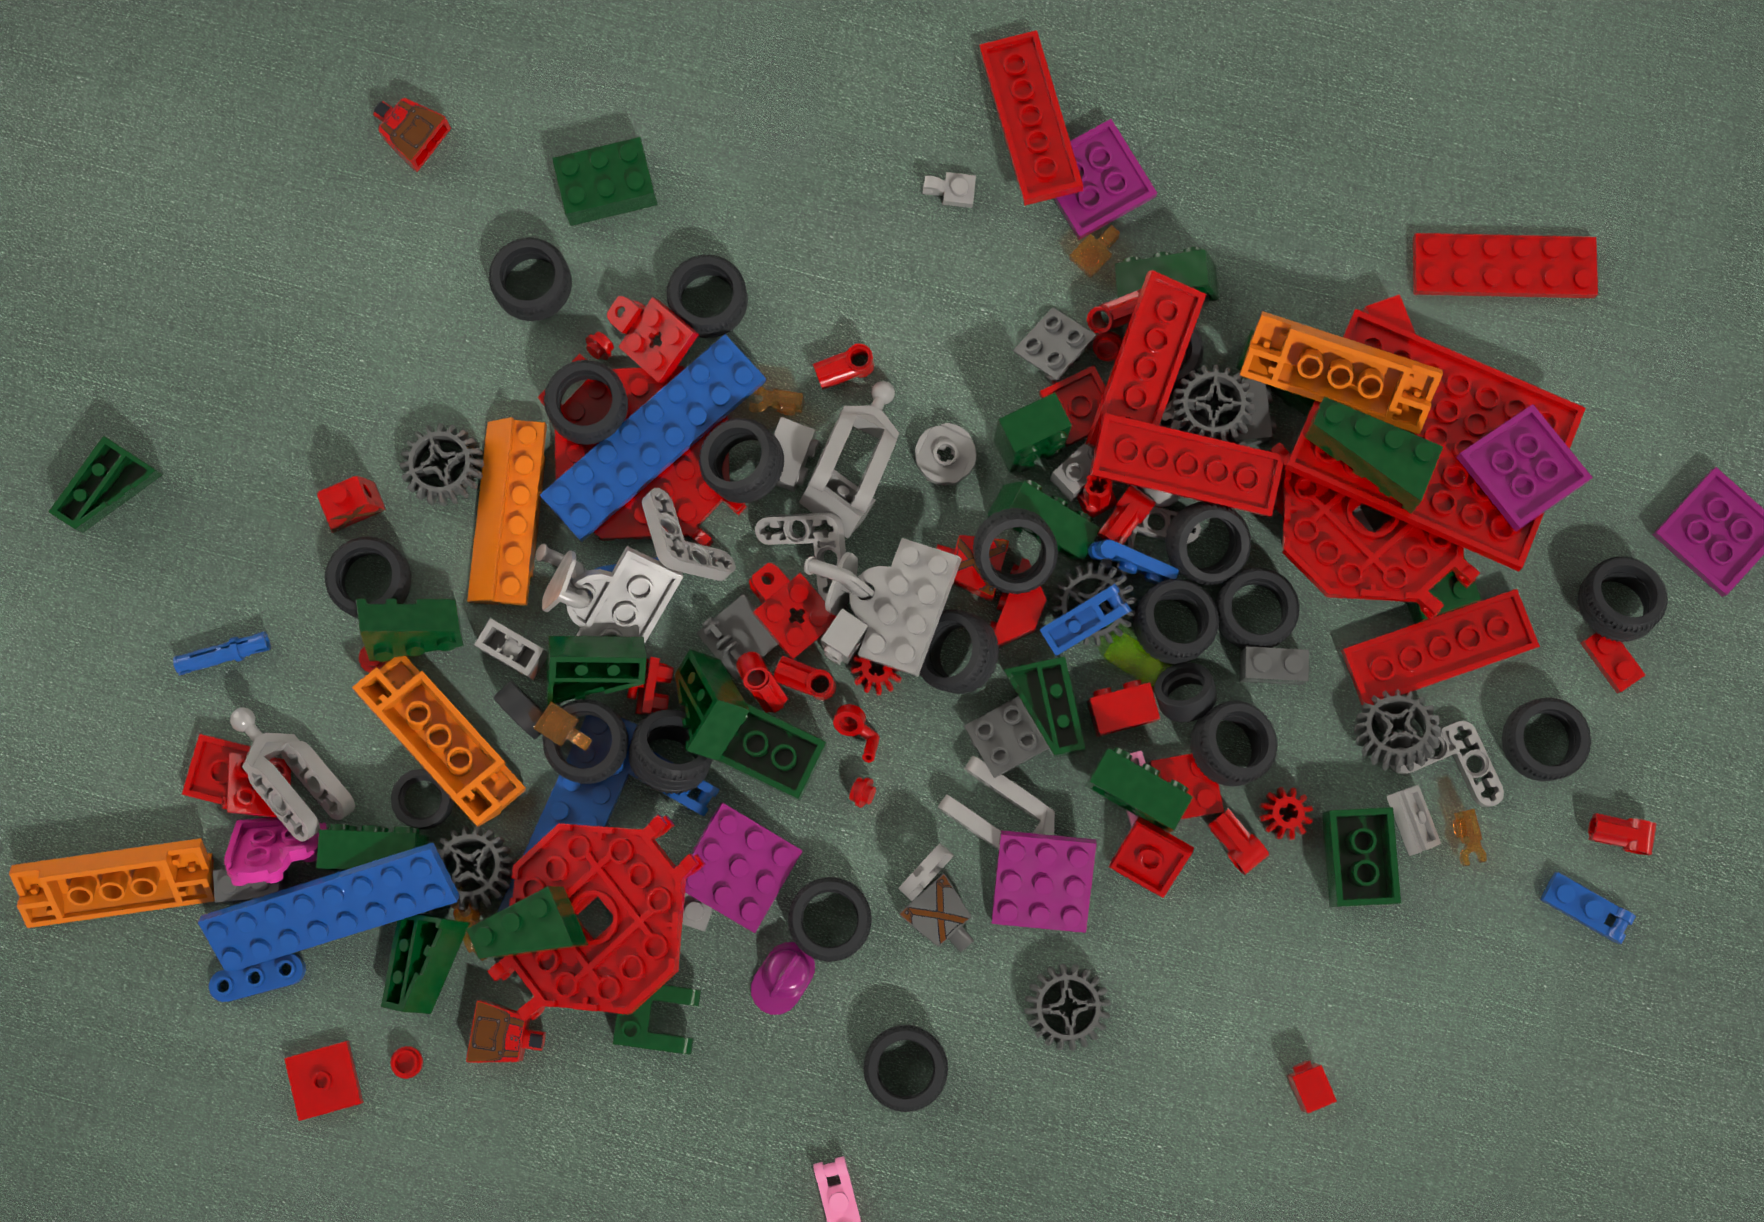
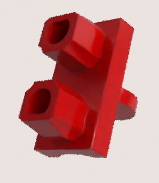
(647, 699)

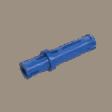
(235, 650)

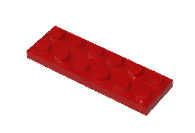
(1031, 118)
(1505, 265)
(1150, 352)
(1187, 464)
(1441, 647)

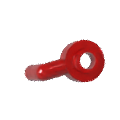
(850, 721)

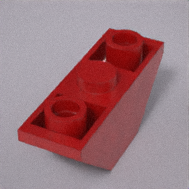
(1019, 611)

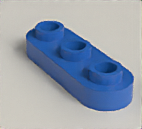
(270, 978)

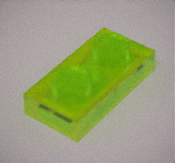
(1130, 657)

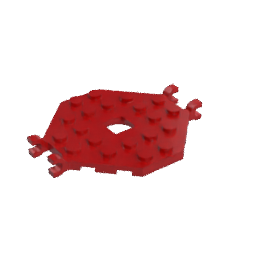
(681, 480)
(1354, 563)
(647, 909)

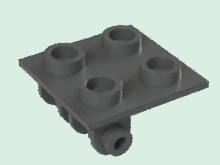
(1055, 344)
(736, 633)
(1006, 737)

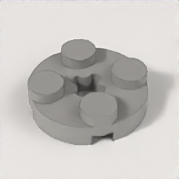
(937, 439)
(926, 871)

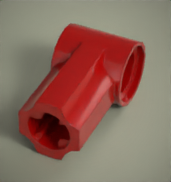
(1118, 310)
(840, 367)
(1097, 496)
(1130, 511)
(802, 678)
(761, 682)
(1630, 834)
(1243, 848)

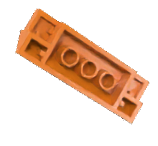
(1341, 370)
(508, 512)
(440, 739)
(114, 883)

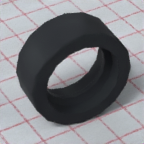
(1181, 675)
(519, 708)
(400, 810)

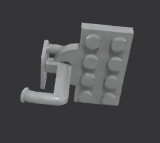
(610, 602)
(903, 606)

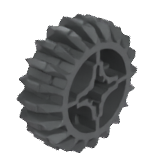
(1225, 405)
(429, 468)
(1070, 590)
(1415, 747)
(480, 860)
(1094, 1003)

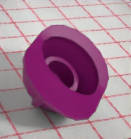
(782, 979)

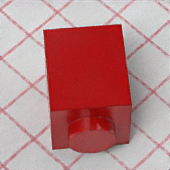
(1311, 1086)

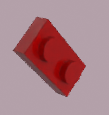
(1613, 661)

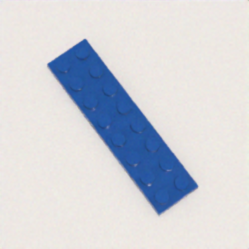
(653, 438)
(579, 802)
(329, 908)

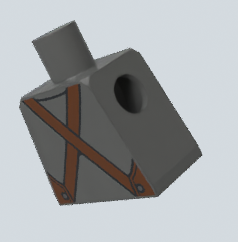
(939, 915)

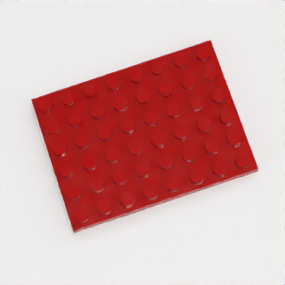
(1464, 409)

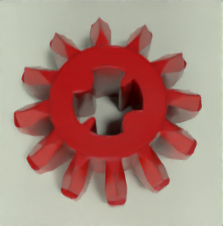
(874, 680)
(1282, 801)

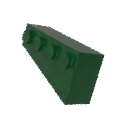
(1376, 450)

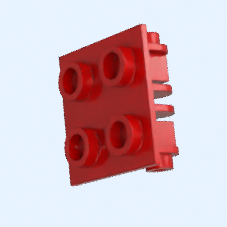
(241, 795)

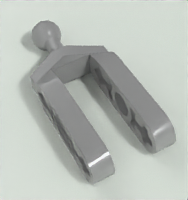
(872, 421)
(305, 765)
(1006, 789)

